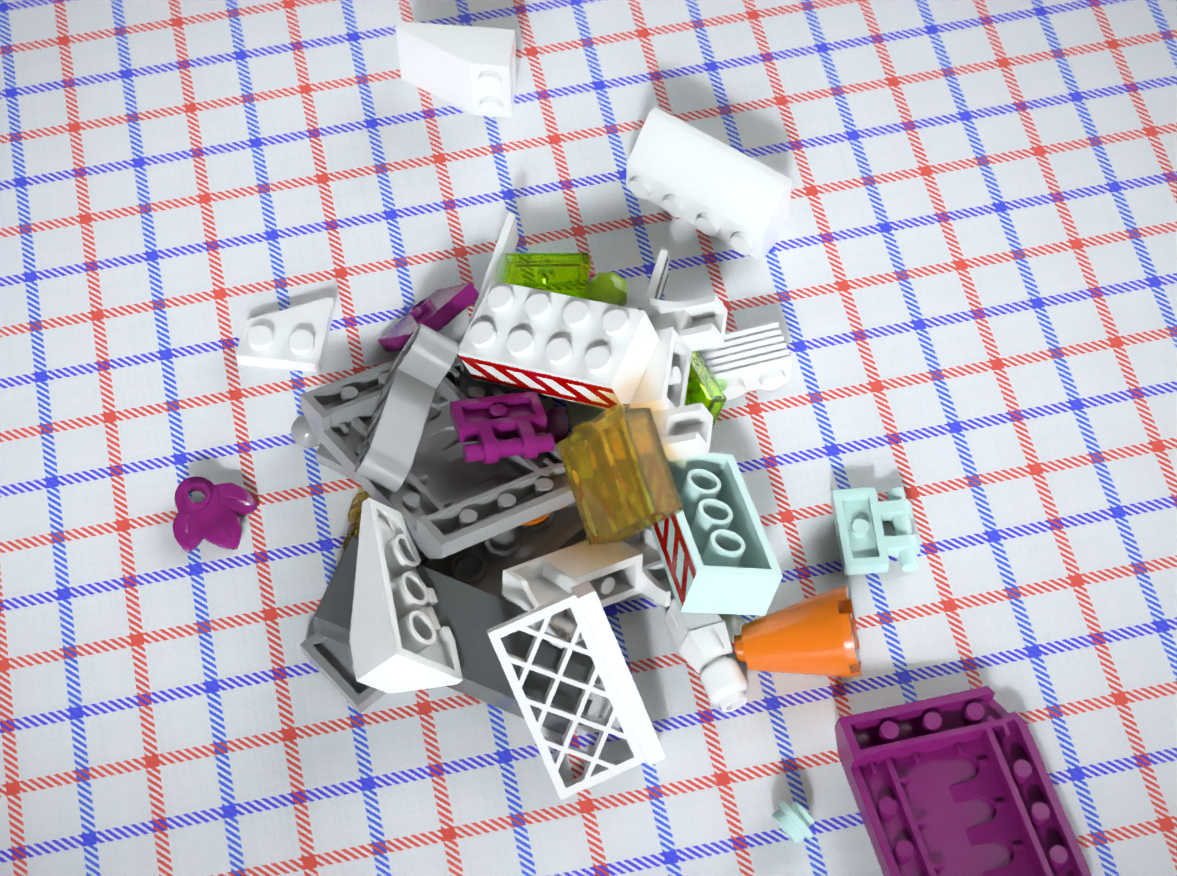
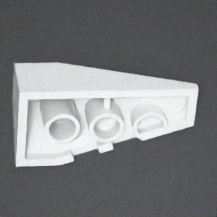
(393, 622)

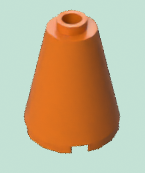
(804, 638)

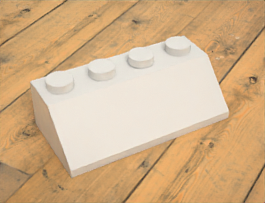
(709, 184)

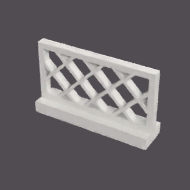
(613, 673)

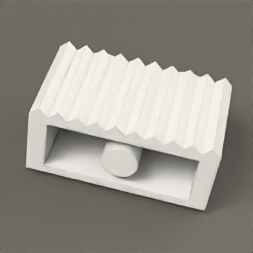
(750, 360)

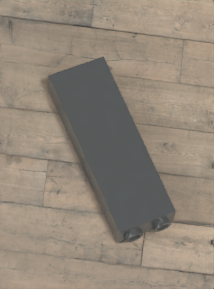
(469, 615)

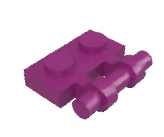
(499, 417)

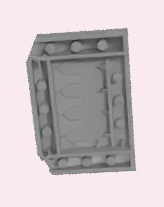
(442, 497)

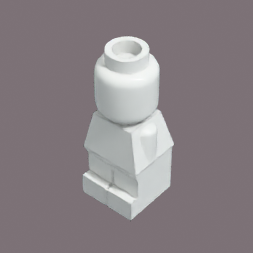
(706, 646)

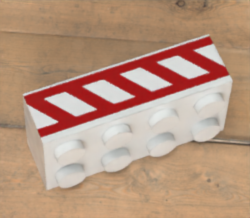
(558, 345)

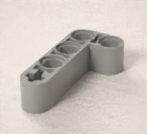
(405, 407)

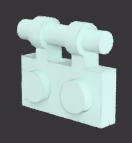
(861, 532)

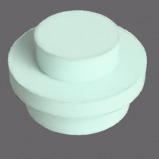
(794, 821)

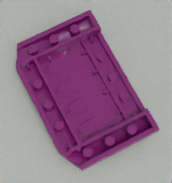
(956, 790)

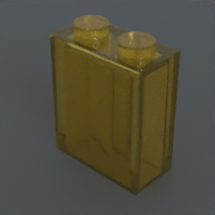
(619, 474)

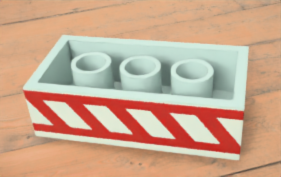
(717, 543)

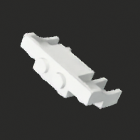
(663, 389)

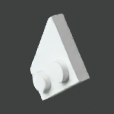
(288, 337)

